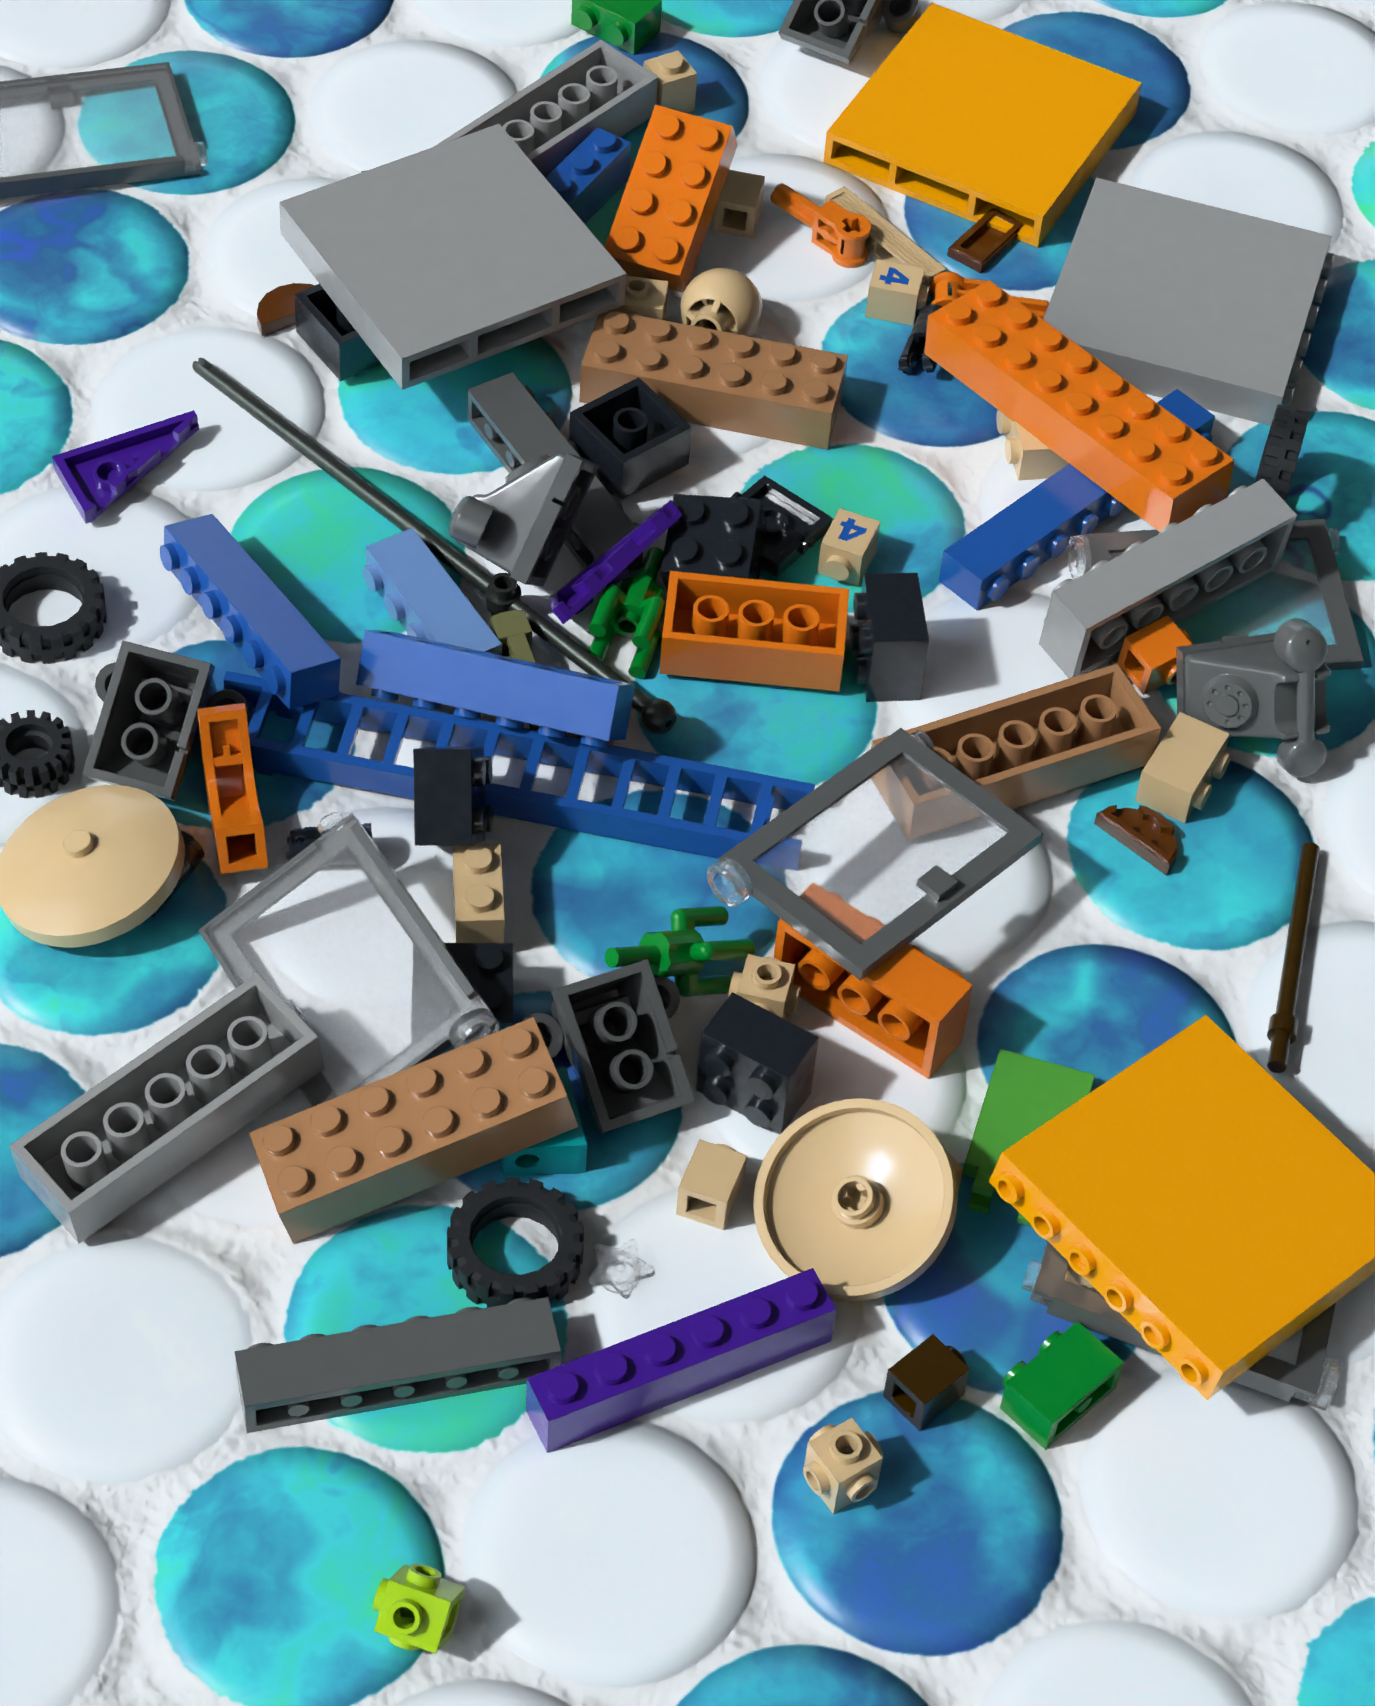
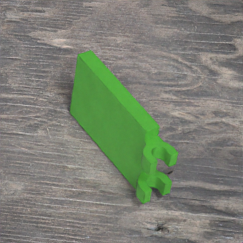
(1017, 1102)

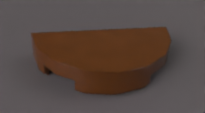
(278, 308)
(1143, 833)

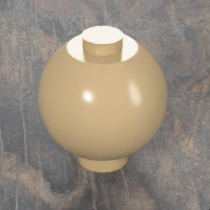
(722, 302)

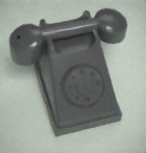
(842, 26)
(526, 517)
(1262, 689)
(151, 718)
(620, 1043)

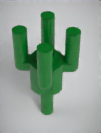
(632, 611)
(684, 952)

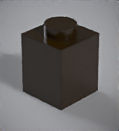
(926, 1381)

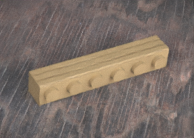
(886, 240)

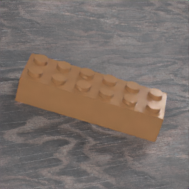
(719, 377)
(1049, 737)
(412, 1130)

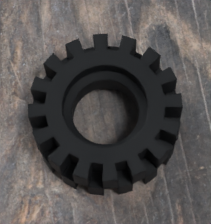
(40, 772)

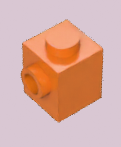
(1150, 654)

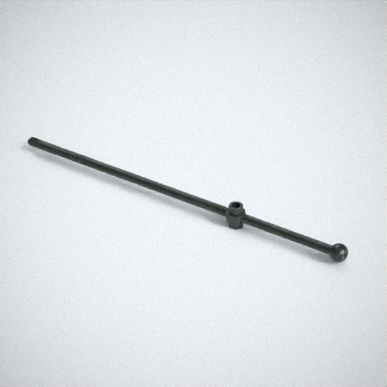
(501, 590)

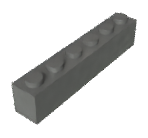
(520, 431)
(396, 1363)

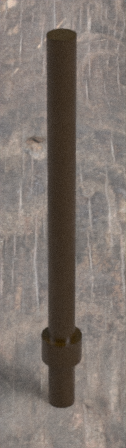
(1284, 1024)

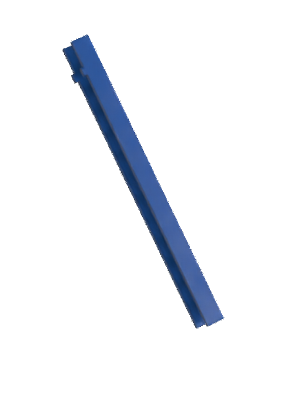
(525, 744)

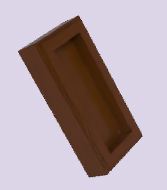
(983, 244)

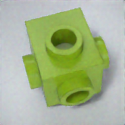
(417, 1608)

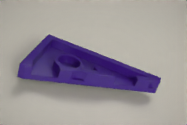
(110, 467)
(611, 565)

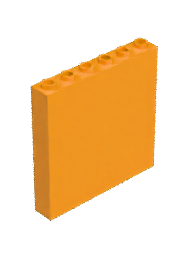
(982, 123)
(1199, 1204)

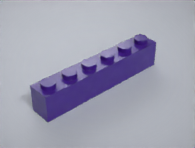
(679, 1360)

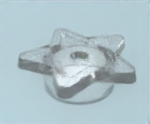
(621, 1281)

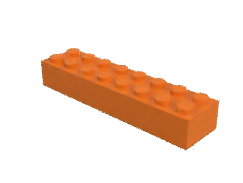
(1077, 406)

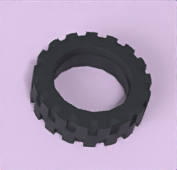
(1282, 448)
(61, 639)
(521, 1201)

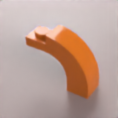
(231, 789)

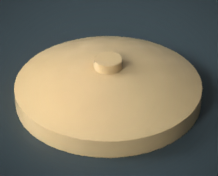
(90, 866)
(856, 1198)

